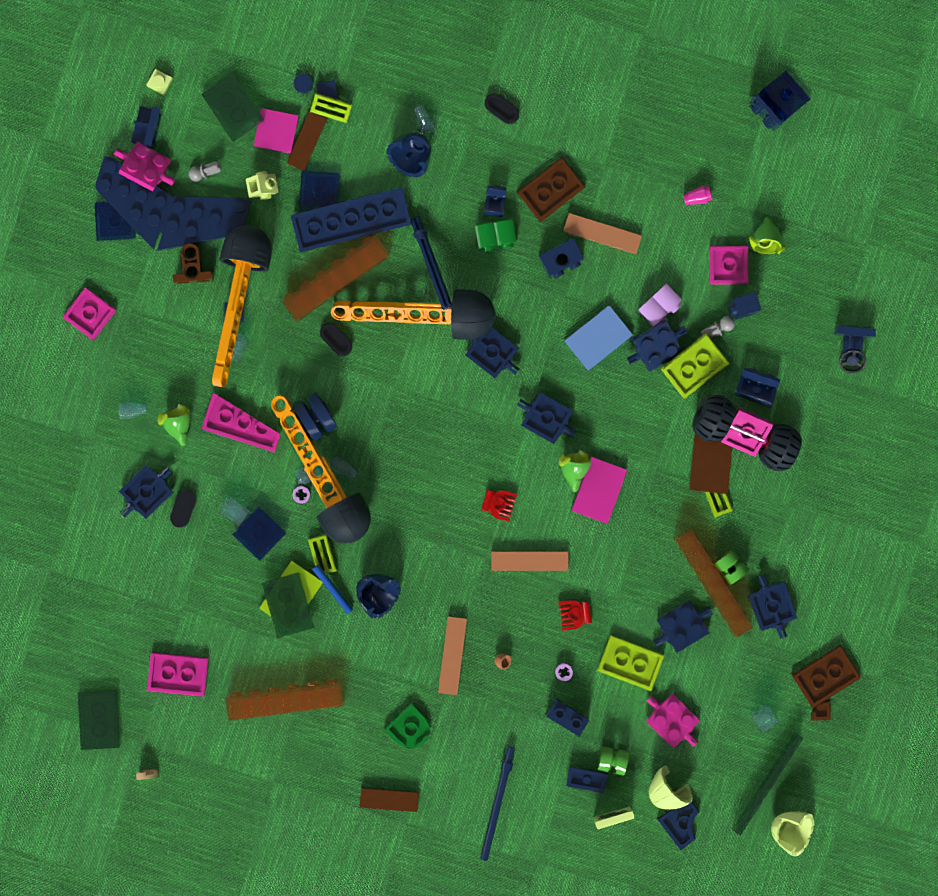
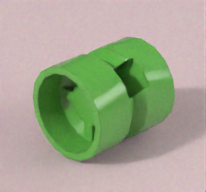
(728, 560)
(613, 760)

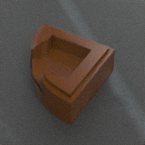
(821, 711)

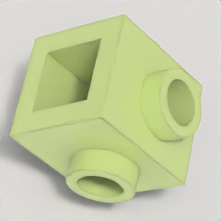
(266, 185)

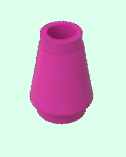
(698, 196)

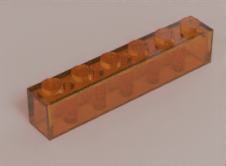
(336, 278)
(713, 583)
(284, 701)

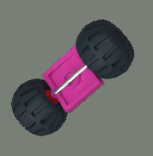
(747, 432)

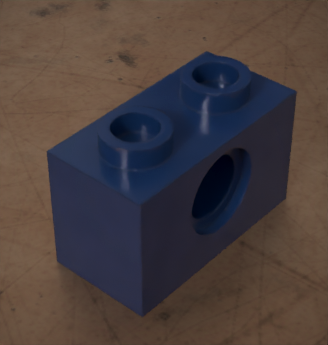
(568, 249)
(744, 306)
(567, 717)

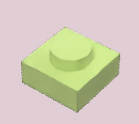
(159, 82)

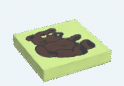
(613, 817)

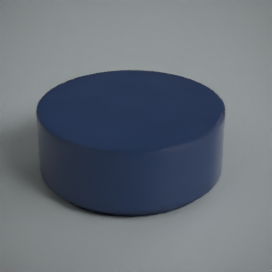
(303, 84)

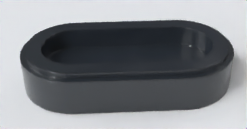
(501, 109)
(336, 339)
(183, 509)

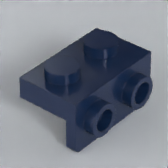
(757, 386)

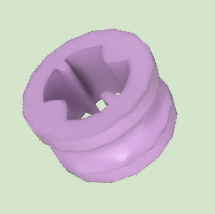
(305, 490)
(562, 666)

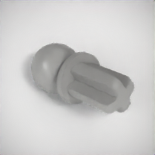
(205, 170)
(727, 324)

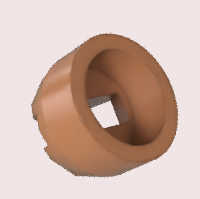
(502, 661)

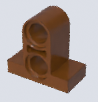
(188, 263)

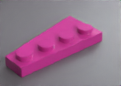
(234, 423)

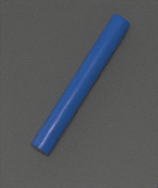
(332, 588)

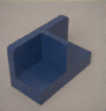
(147, 126)

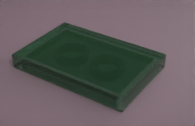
(232, 107)
(288, 605)
(98, 719)

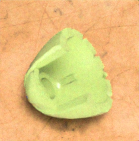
(663, 796)
(793, 831)

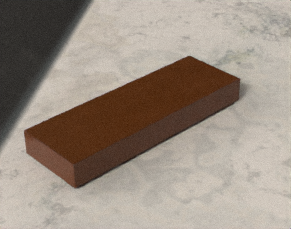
(307, 141)
(389, 799)

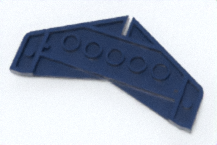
(176, 218)

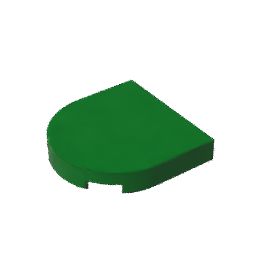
(409, 728)

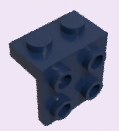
(770, 116)

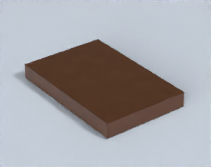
(551, 189)
(710, 466)
(826, 676)

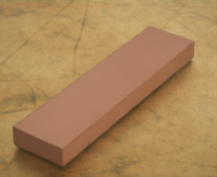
(602, 233)
(529, 561)
(452, 655)

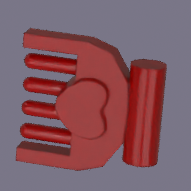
(496, 503)
(577, 614)

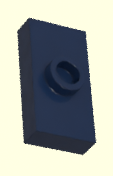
(586, 779)

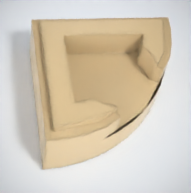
(147, 774)

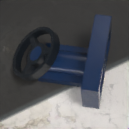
(853, 346)

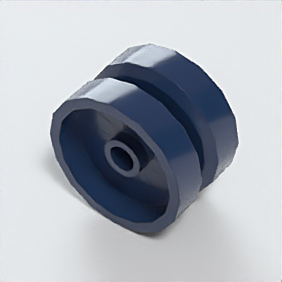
(315, 416)

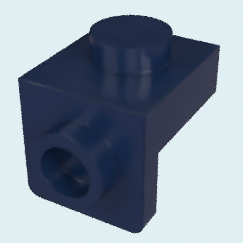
(495, 201)

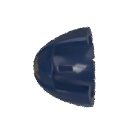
(410, 154)
(377, 594)

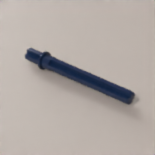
(422, 238)

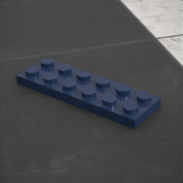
(351, 219)

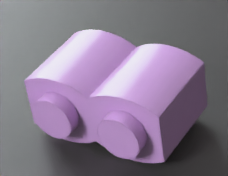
(660, 305)

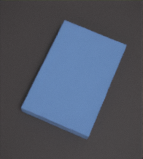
(598, 338)

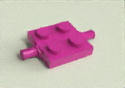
(144, 166)
(672, 720)

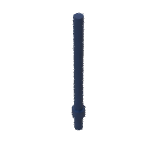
(506, 766)

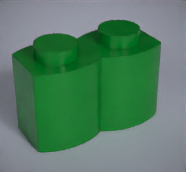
(496, 235)

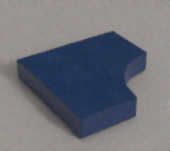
(679, 824)

